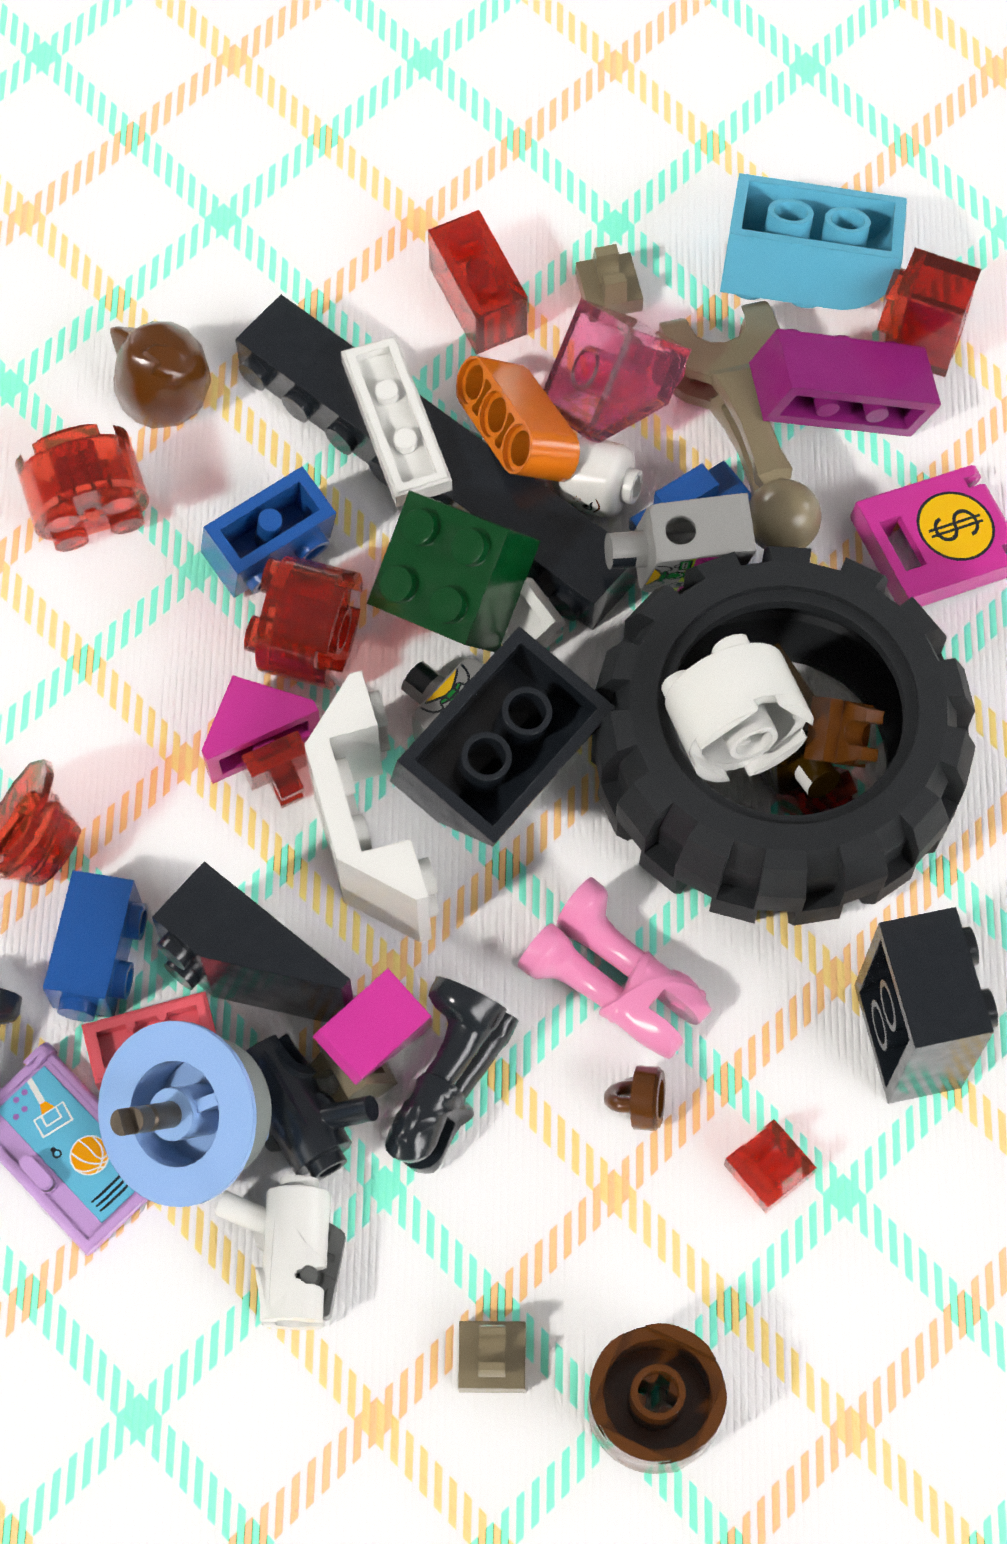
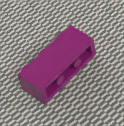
(844, 383)

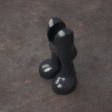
(438, 1104)

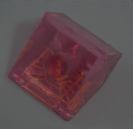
(612, 371)

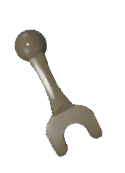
(721, 380)

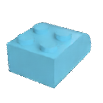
(812, 243)

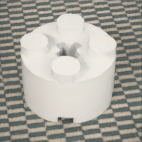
(737, 709)

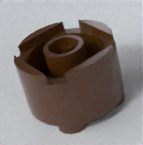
(637, 1363)

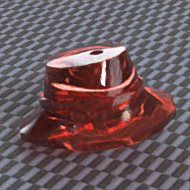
(35, 827)

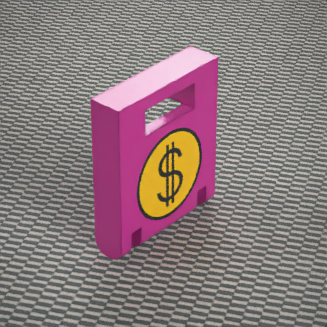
(950, 528)

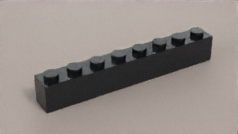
(304, 368)

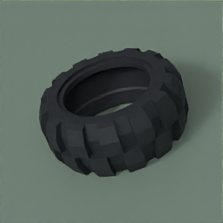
(831, 624)

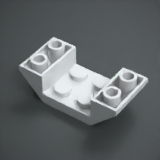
(377, 881)

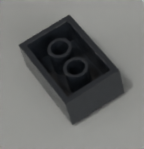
(924, 1004)

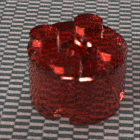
(82, 485)
(304, 620)

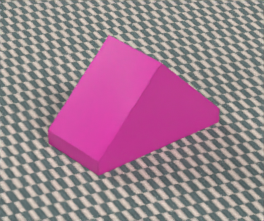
(250, 719)
(373, 1027)

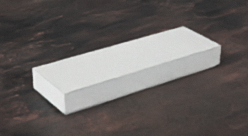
(396, 420)

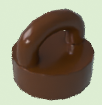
(640, 1097)

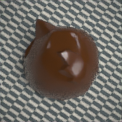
(159, 373)

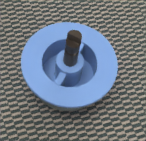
(182, 1113)

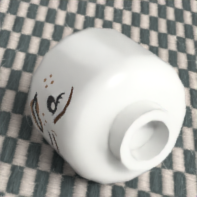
(602, 479)

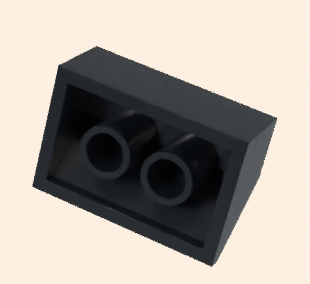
(500, 740)

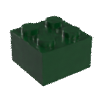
(453, 572)

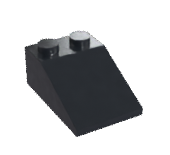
(243, 952)

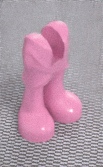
(585, 921)

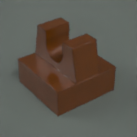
(841, 732)

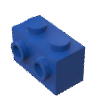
(274, 523)

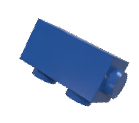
(93, 946)

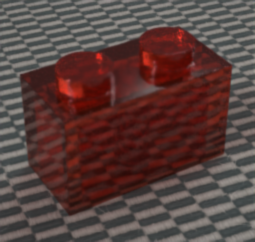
(477, 281)
(929, 305)

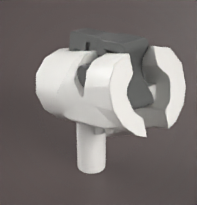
(298, 1251)

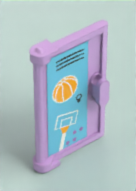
(55, 1134)

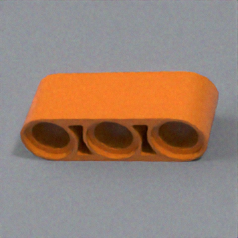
(517, 419)

